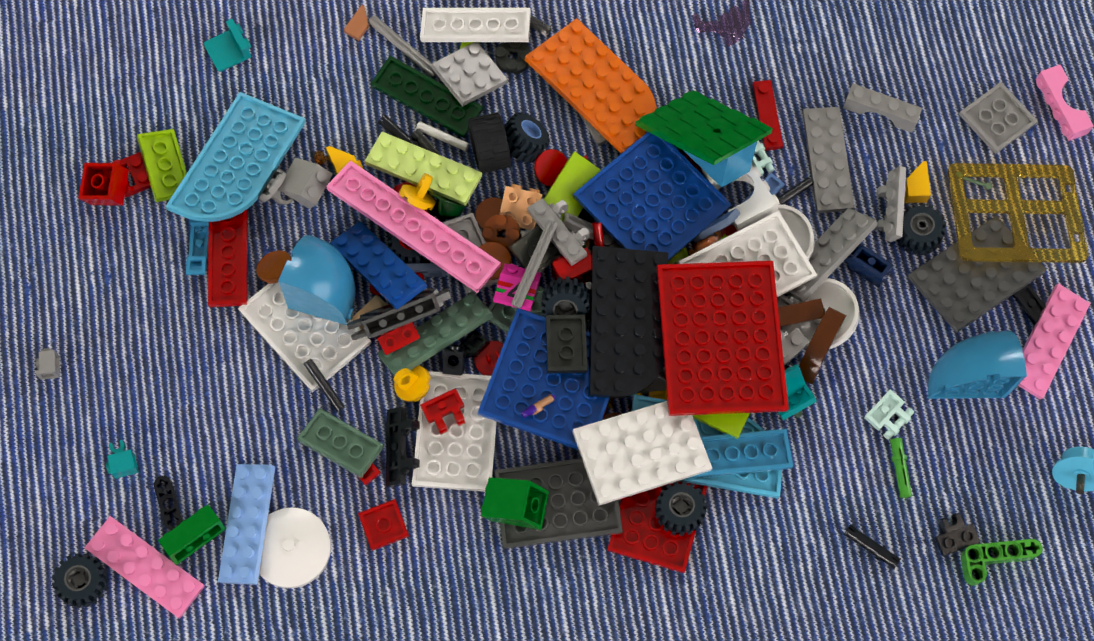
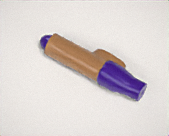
(538, 406)

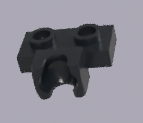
(956, 535)

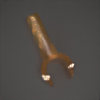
(320, 158)

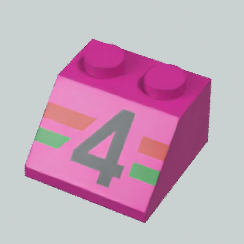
(508, 284)

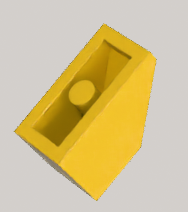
(340, 158)
(917, 185)

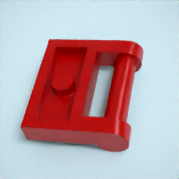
(138, 171)

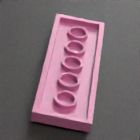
(1051, 339)
(144, 567)

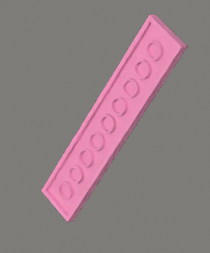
(414, 226)

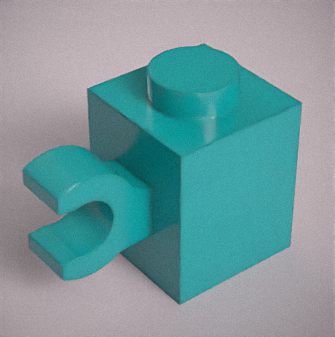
(121, 462)

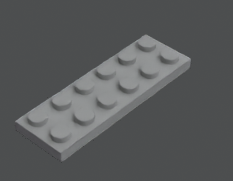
(828, 159)
(834, 248)

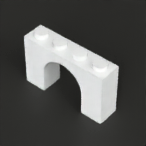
(758, 205)

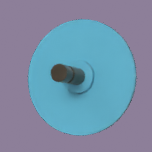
(1076, 469)

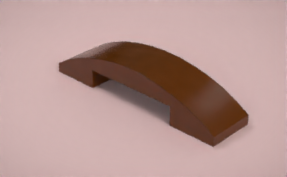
(820, 344)

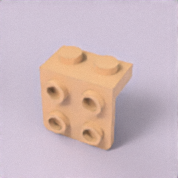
(516, 203)

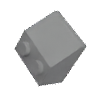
(305, 182)

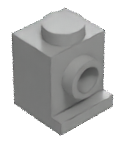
(48, 364)

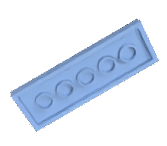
(246, 524)

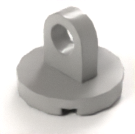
(271, 189)

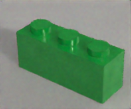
(191, 534)

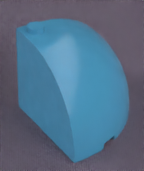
(319, 281)
(979, 368)

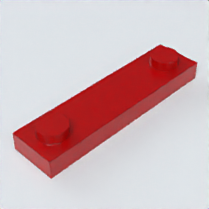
(767, 113)

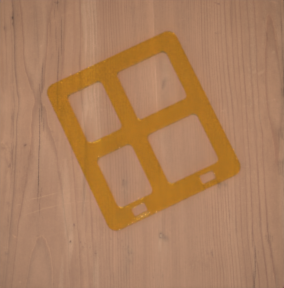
(1016, 208)

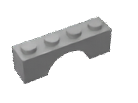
(899, 112)

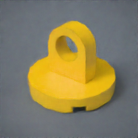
(418, 195)
(412, 384)

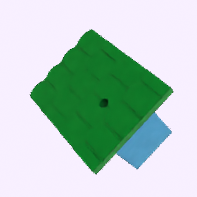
(709, 133)

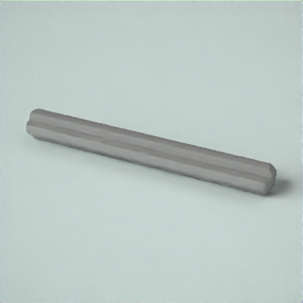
(402, 45)
(534, 263)

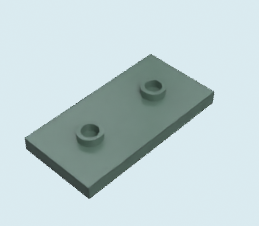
(340, 443)

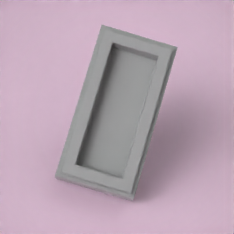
(575, 224)

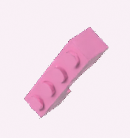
(1073, 122)

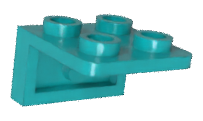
(229, 47)
(797, 392)

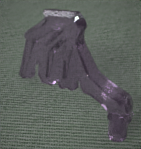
(730, 26)

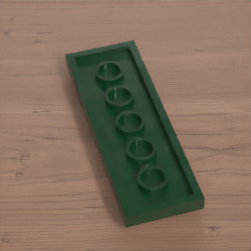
(424, 96)

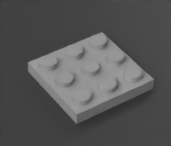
(469, 73)
(998, 117)

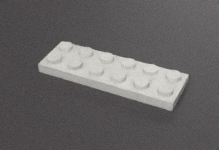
(475, 25)

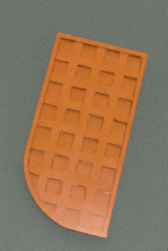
(594, 83)

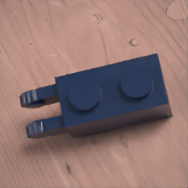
(869, 265)

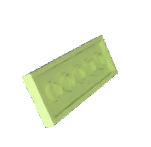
(411, 162)

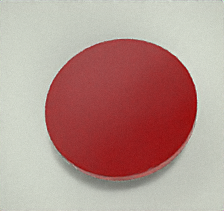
(549, 165)
(487, 359)

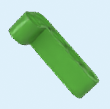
(1001, 556)

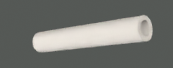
(445, 137)

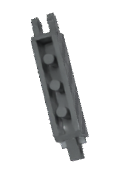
(388, 318)

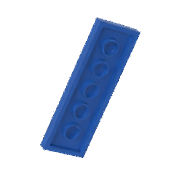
(379, 265)

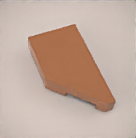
(358, 24)

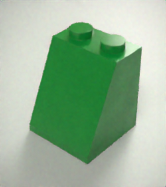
(515, 502)

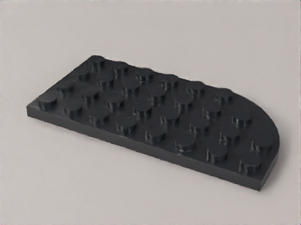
(624, 321)

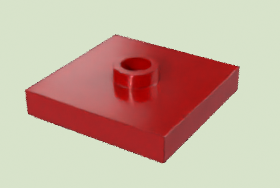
(383, 525)

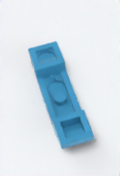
(198, 248)

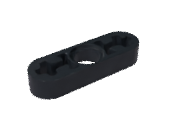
(159, 491)

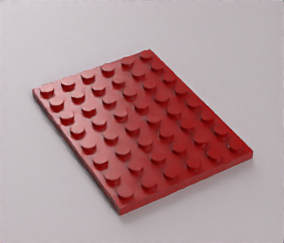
(721, 338)

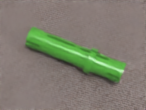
(899, 460)

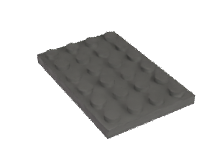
(969, 289)
(570, 507)

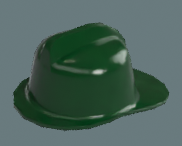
(447, 208)

